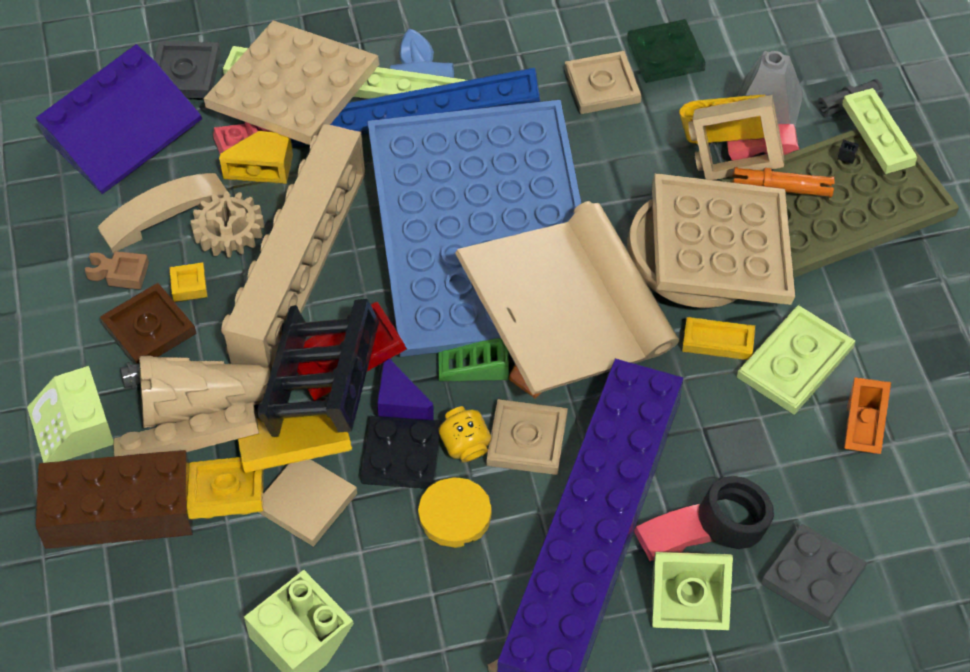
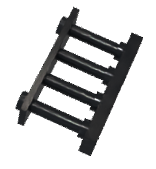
(345, 380)

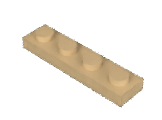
(192, 434)

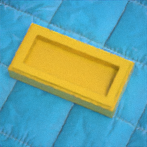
(718, 338)

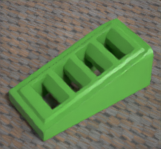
(476, 372)

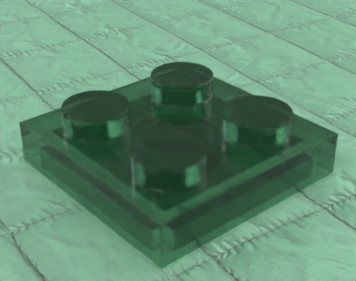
(666, 51)

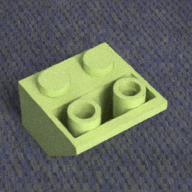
(298, 626)

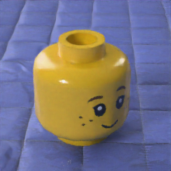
(465, 434)

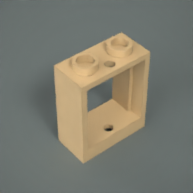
(733, 111)

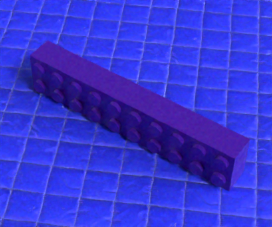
(593, 523)

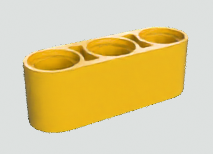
(727, 131)

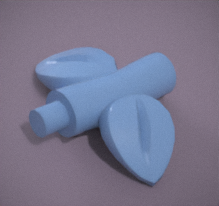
(417, 57)

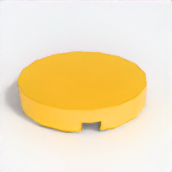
(454, 512)

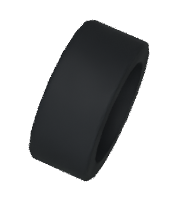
(748, 495)

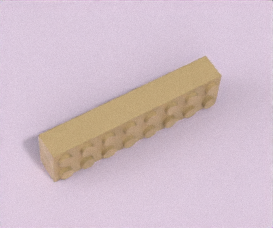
(296, 246)

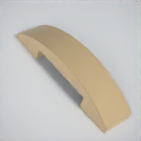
(156, 205)

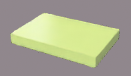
(796, 359)

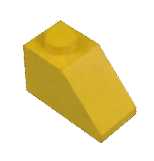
(258, 158)

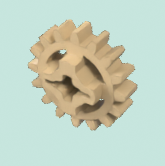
(227, 224)

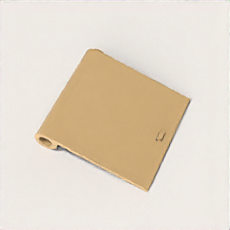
(567, 300)

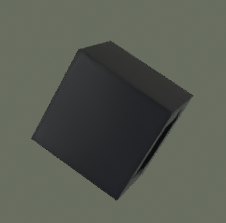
(848, 151)

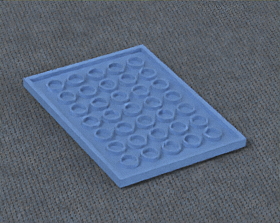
(457, 185)

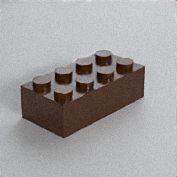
(113, 499)

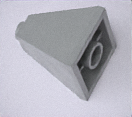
(775, 76)

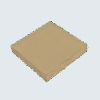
(602, 82)
(527, 437)
(307, 500)

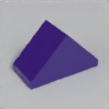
(401, 397)

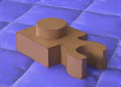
(122, 270)

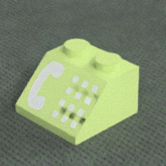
(69, 417)

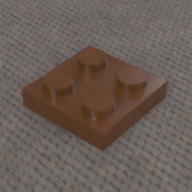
(148, 324)

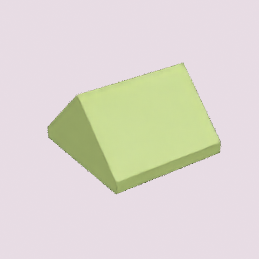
(691, 590)

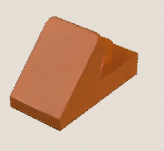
(867, 415)

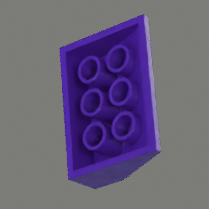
(118, 119)

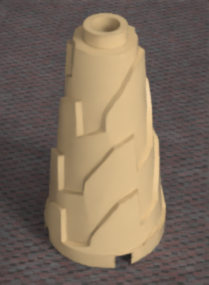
(182, 388)

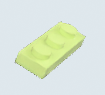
(879, 131)

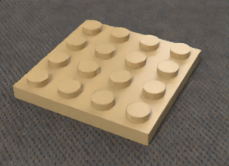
(292, 82)
(722, 239)

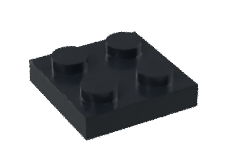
(401, 452)

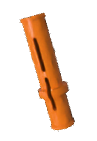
(789, 181)

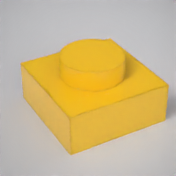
(188, 282)

